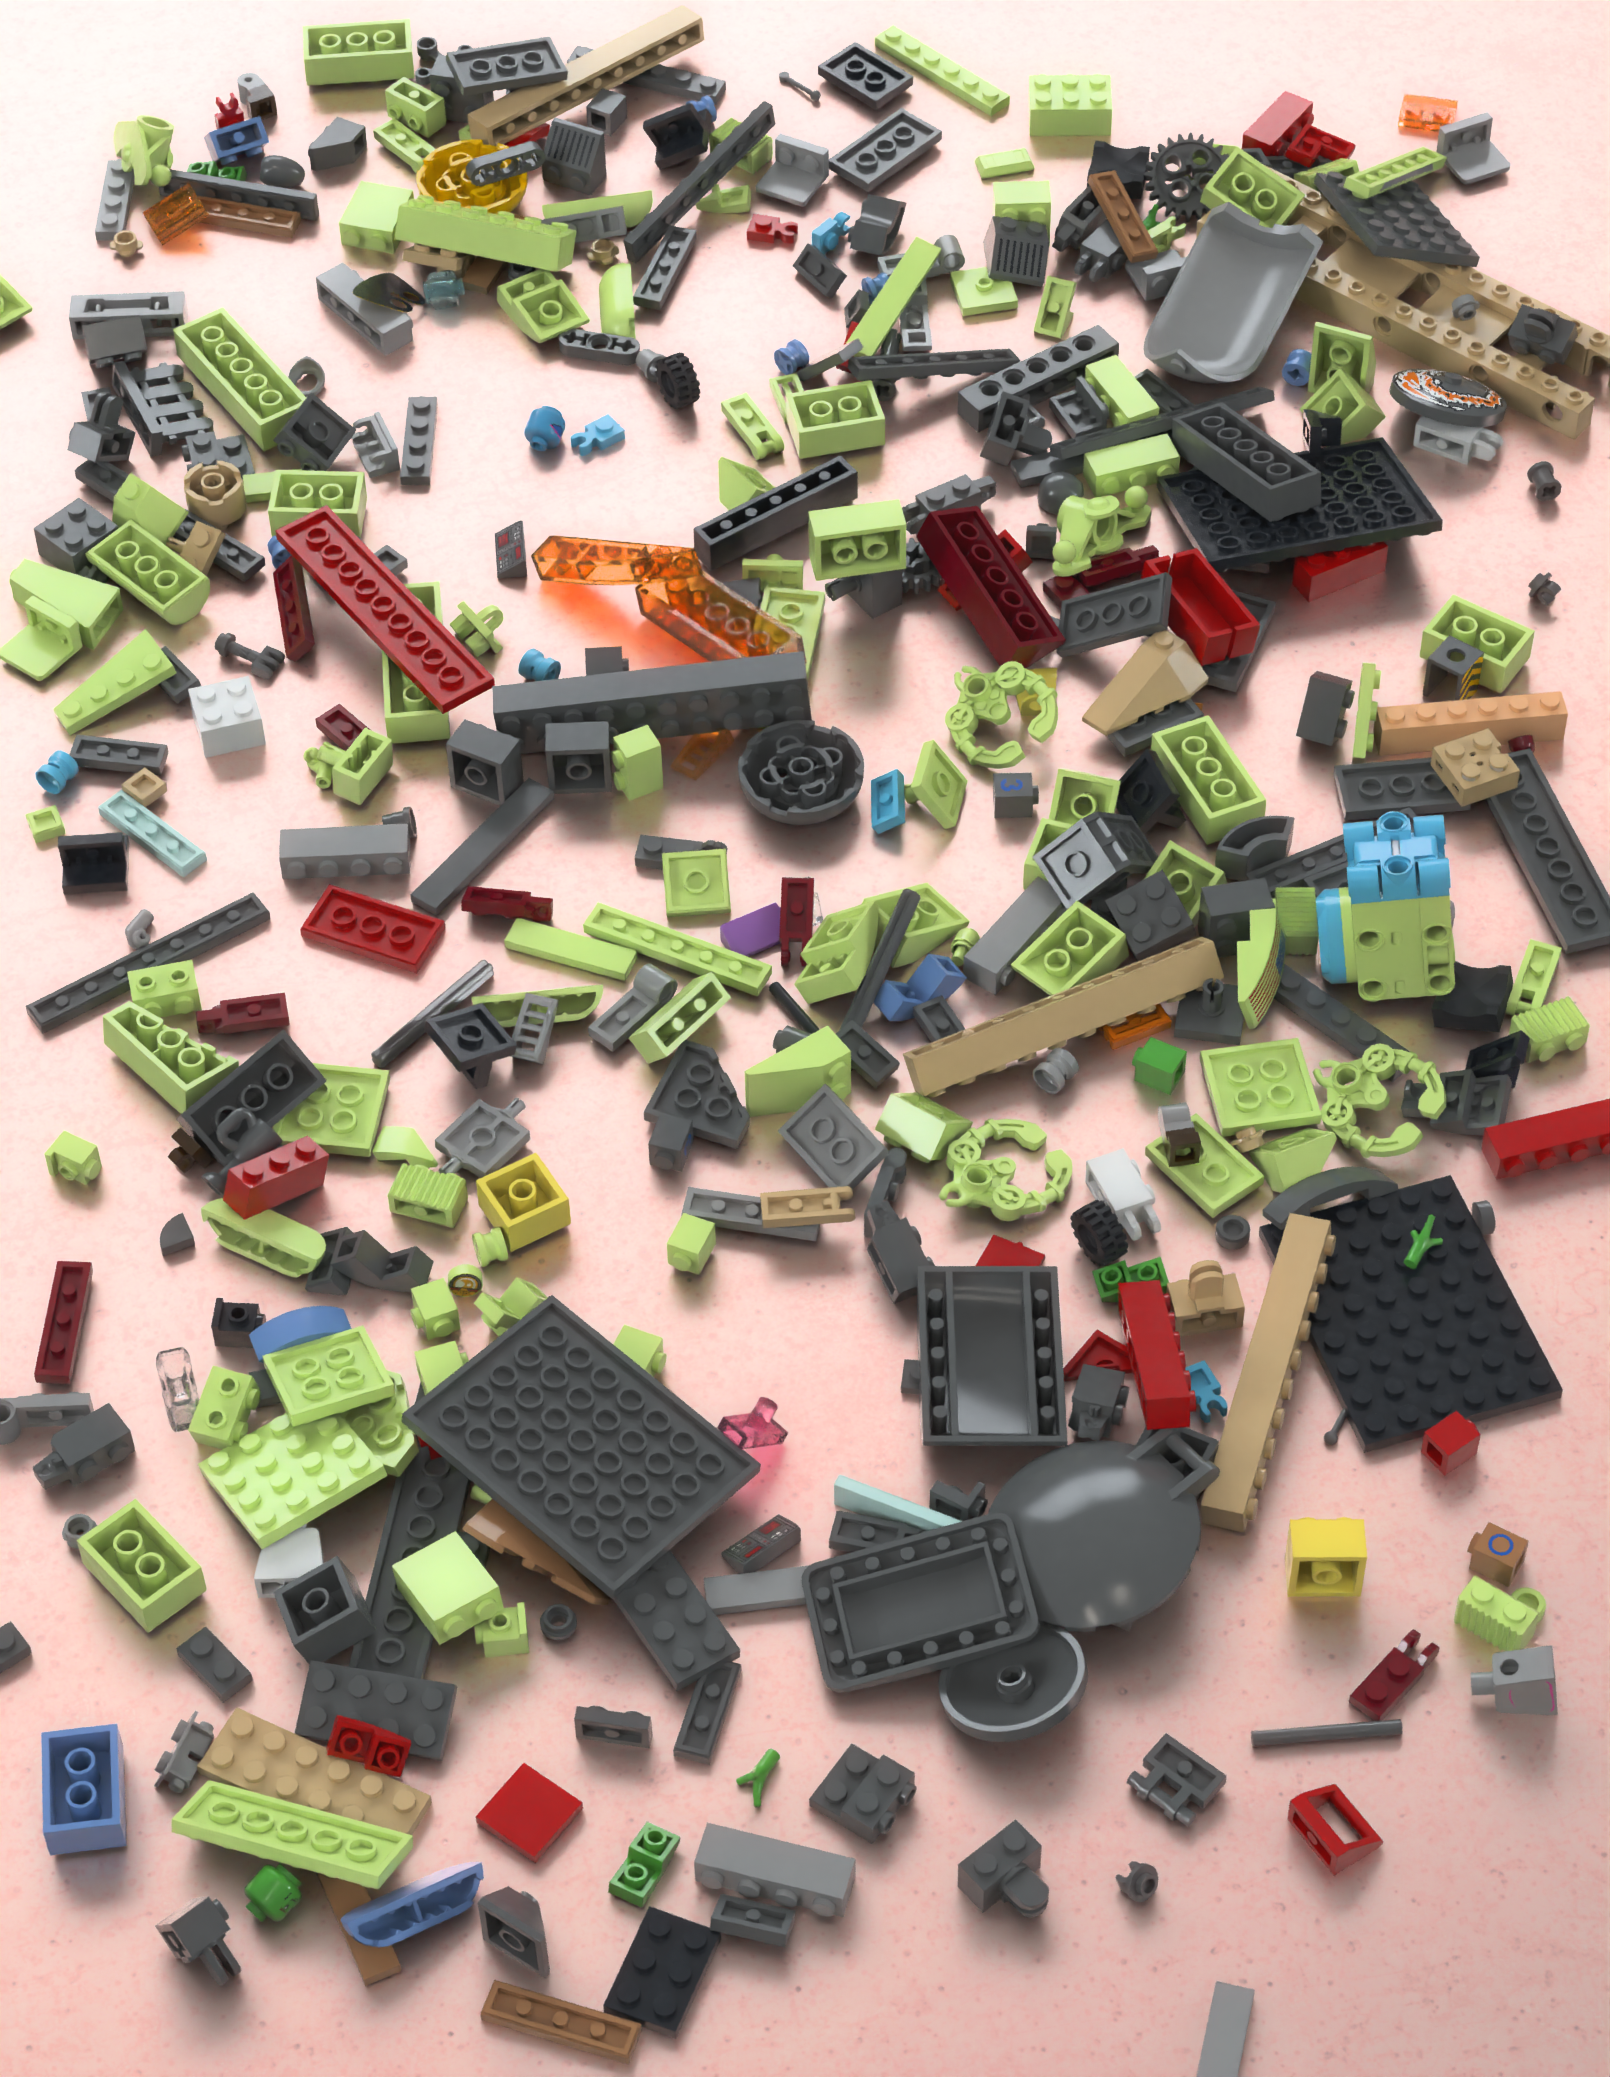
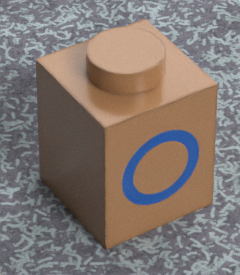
(1497, 1553)

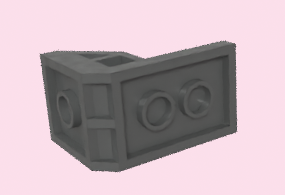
(1095, 856)

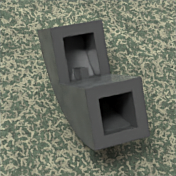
(371, 1264)

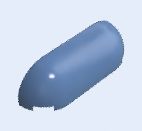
(415, 1906)

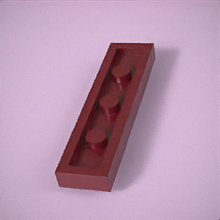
(293, 609)
(63, 1322)

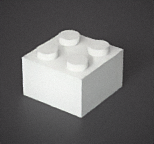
(227, 716)

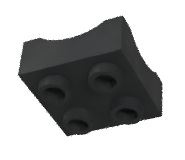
(1127, 163)
(1476, 1000)

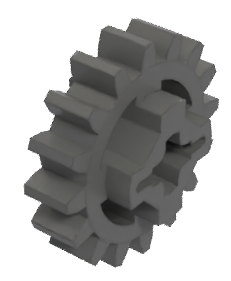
(919, 569)

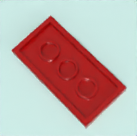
(373, 928)

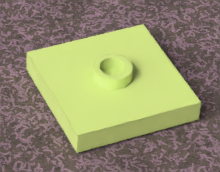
(981, 294)
(696, 883)

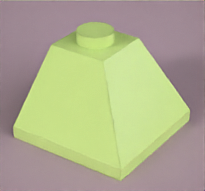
(1350, 402)
(739, 483)
(147, 508)
(1082, 794)
(1293, 1157)

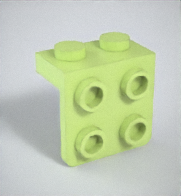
(44, 642)

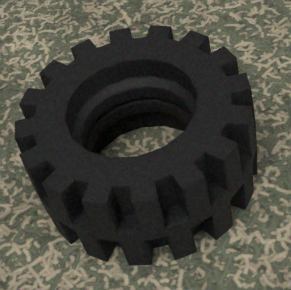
(677, 380)
(1099, 1233)

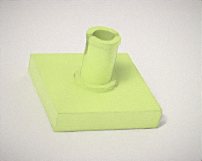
(937, 785)

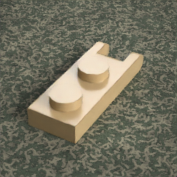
(805, 1207)

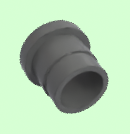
(402, 817)

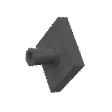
(1210, 1014)

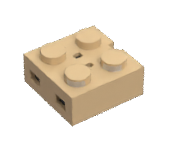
(1474, 767)

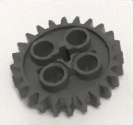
(1182, 154)

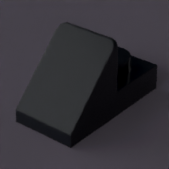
(1320, 430)
(1499, 1057)

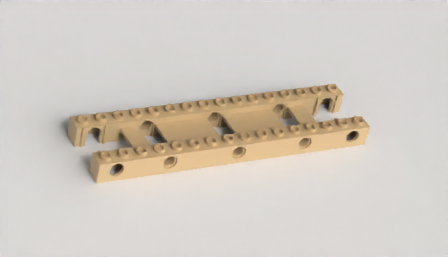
(1364, 294)

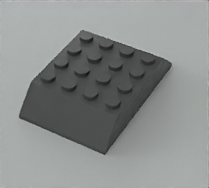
(990, 1356)

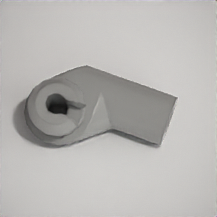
(136, 932)

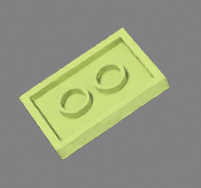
(1218, 1178)

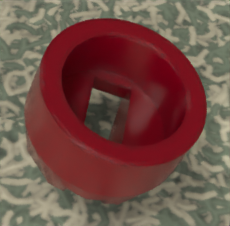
(1522, 743)

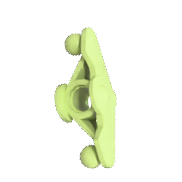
(146, 148)
(1095, 528)

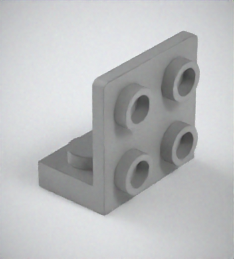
(797, 170)

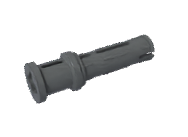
(886, 388)

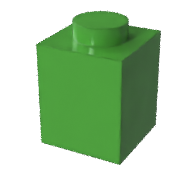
(1159, 1065)

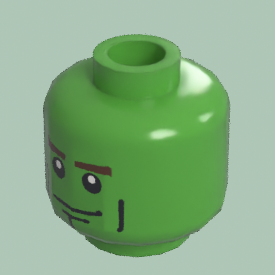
(272, 1893)

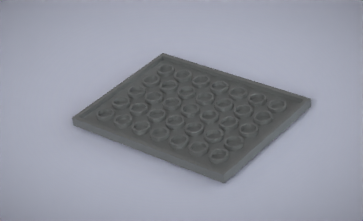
(581, 1445)

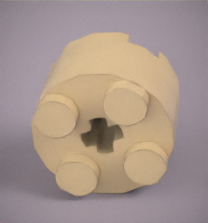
(215, 493)

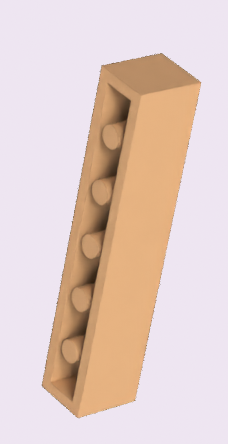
(1427, 725)

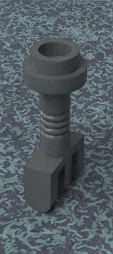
(262, 663)

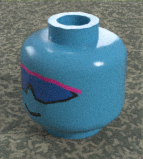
(544, 428)

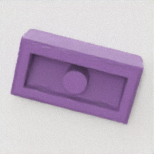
(752, 931)

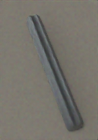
(882, 958)
(441, 1005)

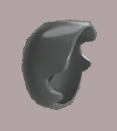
(1055, 490)

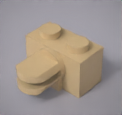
(1206, 1300)

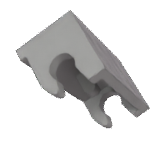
(376, 446)

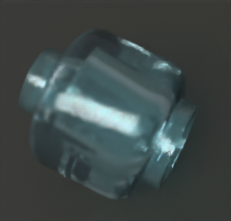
(443, 289)

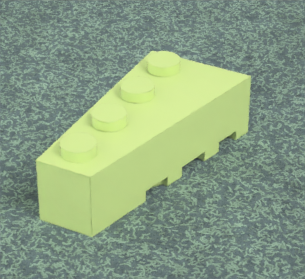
(164, 1056)

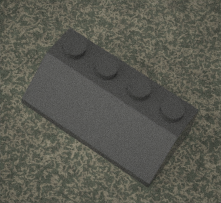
(266, 1084)

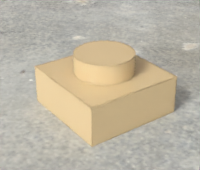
(144, 787)

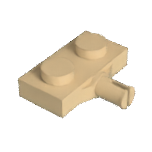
(200, 546)

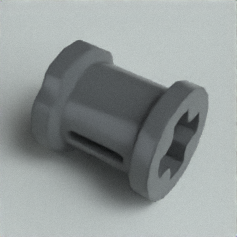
(1546, 485)

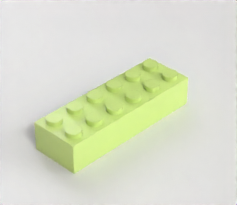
(485, 233)
(238, 375)
(407, 710)

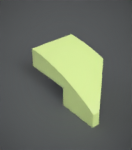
(726, 200)
(403, 1144)

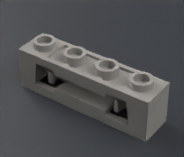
(149, 305)

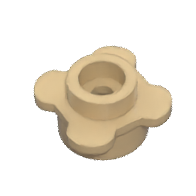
(126, 243)
(603, 251)
(1248, 1139)

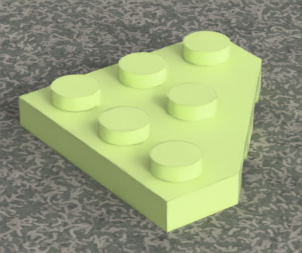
(1367, 709)
(382, 1429)

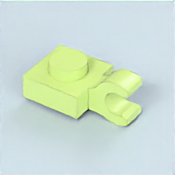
(1165, 233)

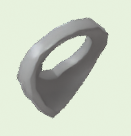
(308, 365)

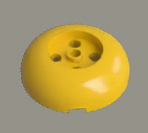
(446, 179)

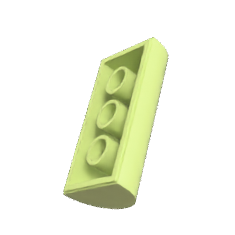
(152, 573)

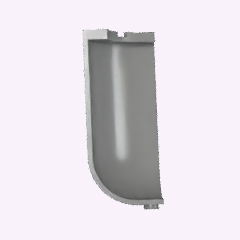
(1229, 297)

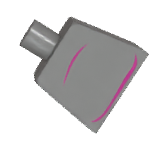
(1520, 1681)

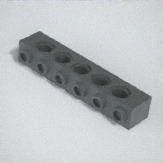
(1037, 376)

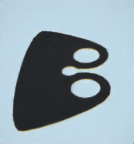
(378, 290)

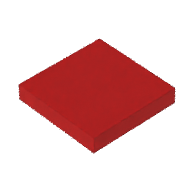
(529, 1812)

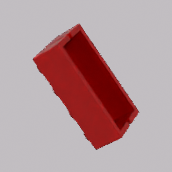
(1205, 608)

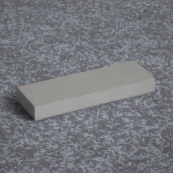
(755, 1590)
(1225, 2031)

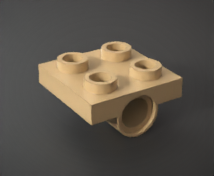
(439, 258)

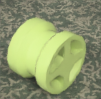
(490, 1246)

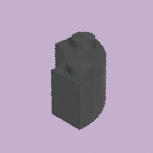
(877, 225)
(1254, 845)

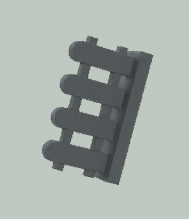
(144, 409)

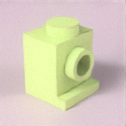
(73, 1158)
(504, 1632)

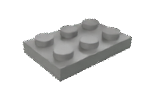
(833, 1140)

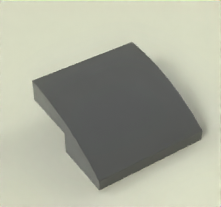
(1473, 1102)

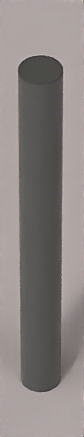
(1326, 1732)

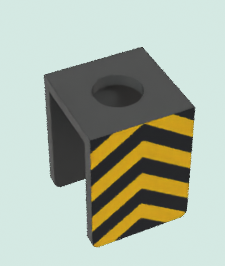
(1466, 670)

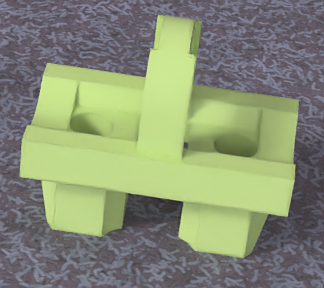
(483, 637)

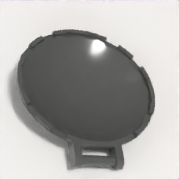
(1106, 1527)

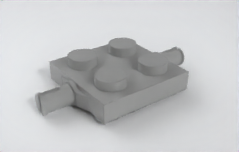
(483, 1138)

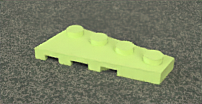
(118, 681)

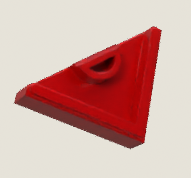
(1101, 1352)

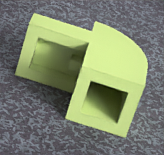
(511, 1307)

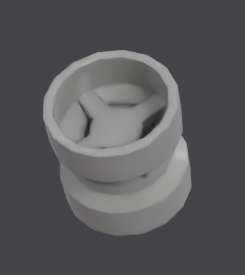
(1052, 1074)

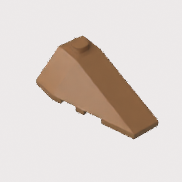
(505, 1533)

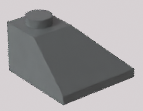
(515, 1927)

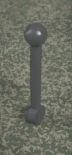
(785, 77)
(1331, 1436)

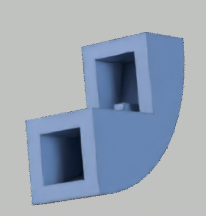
(933, 978)
(298, 1328)

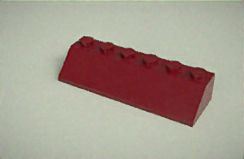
(989, 586)

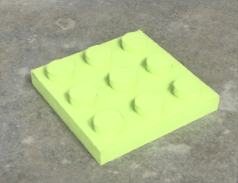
(1260, 1086)
(341, 1112)
(328, 1376)

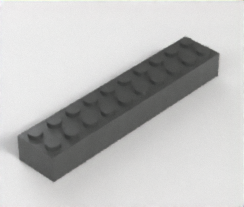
(667, 699)

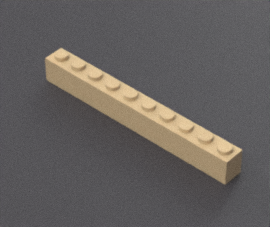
(587, 75)
(1062, 1016)
(1267, 1372)

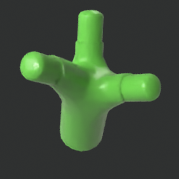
(1150, 221)
(1421, 1243)
(759, 1774)

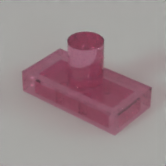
(754, 1428)

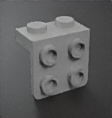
(1469, 149)
(1156, 275)

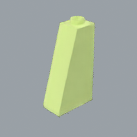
(87, 600)

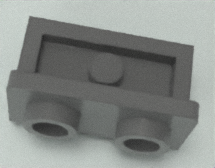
(1080, 409)

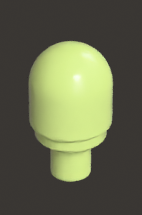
(962, 943)

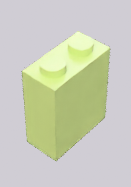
(372, 217)
(448, 1587)

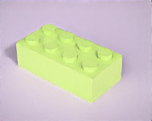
(358, 52)
(1209, 778)

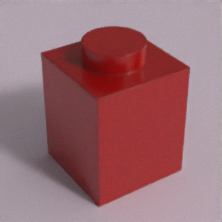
(1450, 1442)

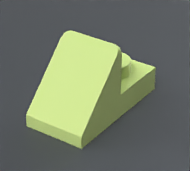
(1055, 307)

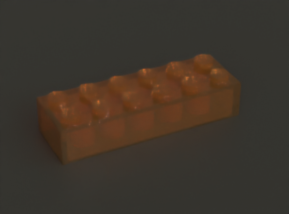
(714, 619)

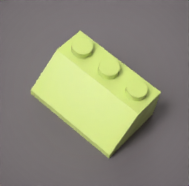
(1252, 190)

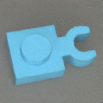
(827, 234)
(598, 433)
(1206, 1390)

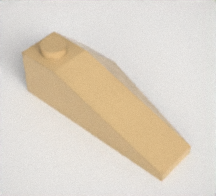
(1153, 677)

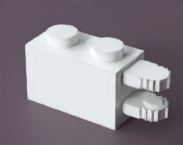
(1456, 441)
(1119, 1185)

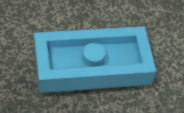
(887, 801)

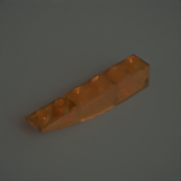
(612, 562)

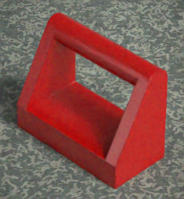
(1321, 1836)

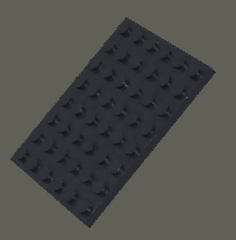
(1363, 502)
(1422, 1339)

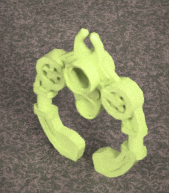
(993, 706)
(1376, 1064)
(987, 1181)

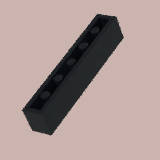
(774, 513)

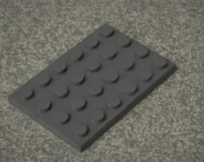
(1399, 223)

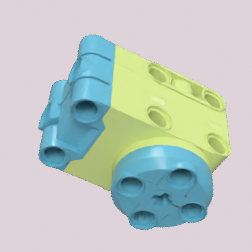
(1394, 915)

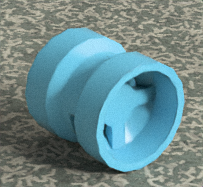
(537, 667)
(58, 770)

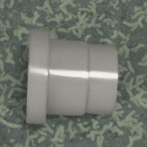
(646, 362)

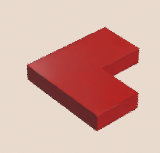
(1315, 142)

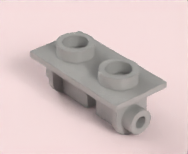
(189, 1739)

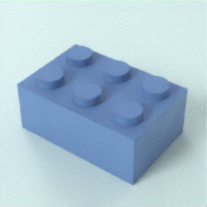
(83, 1789)

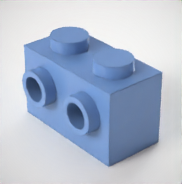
(236, 140)

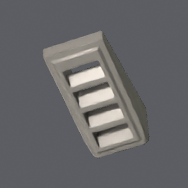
(522, 1025)

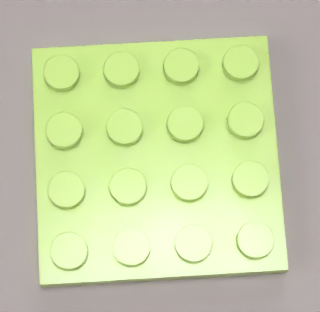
(291, 1474)

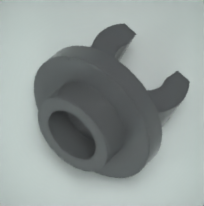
(1544, 588)
(1140, 1882)

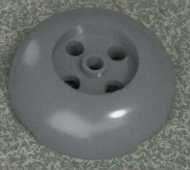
(820, 766)

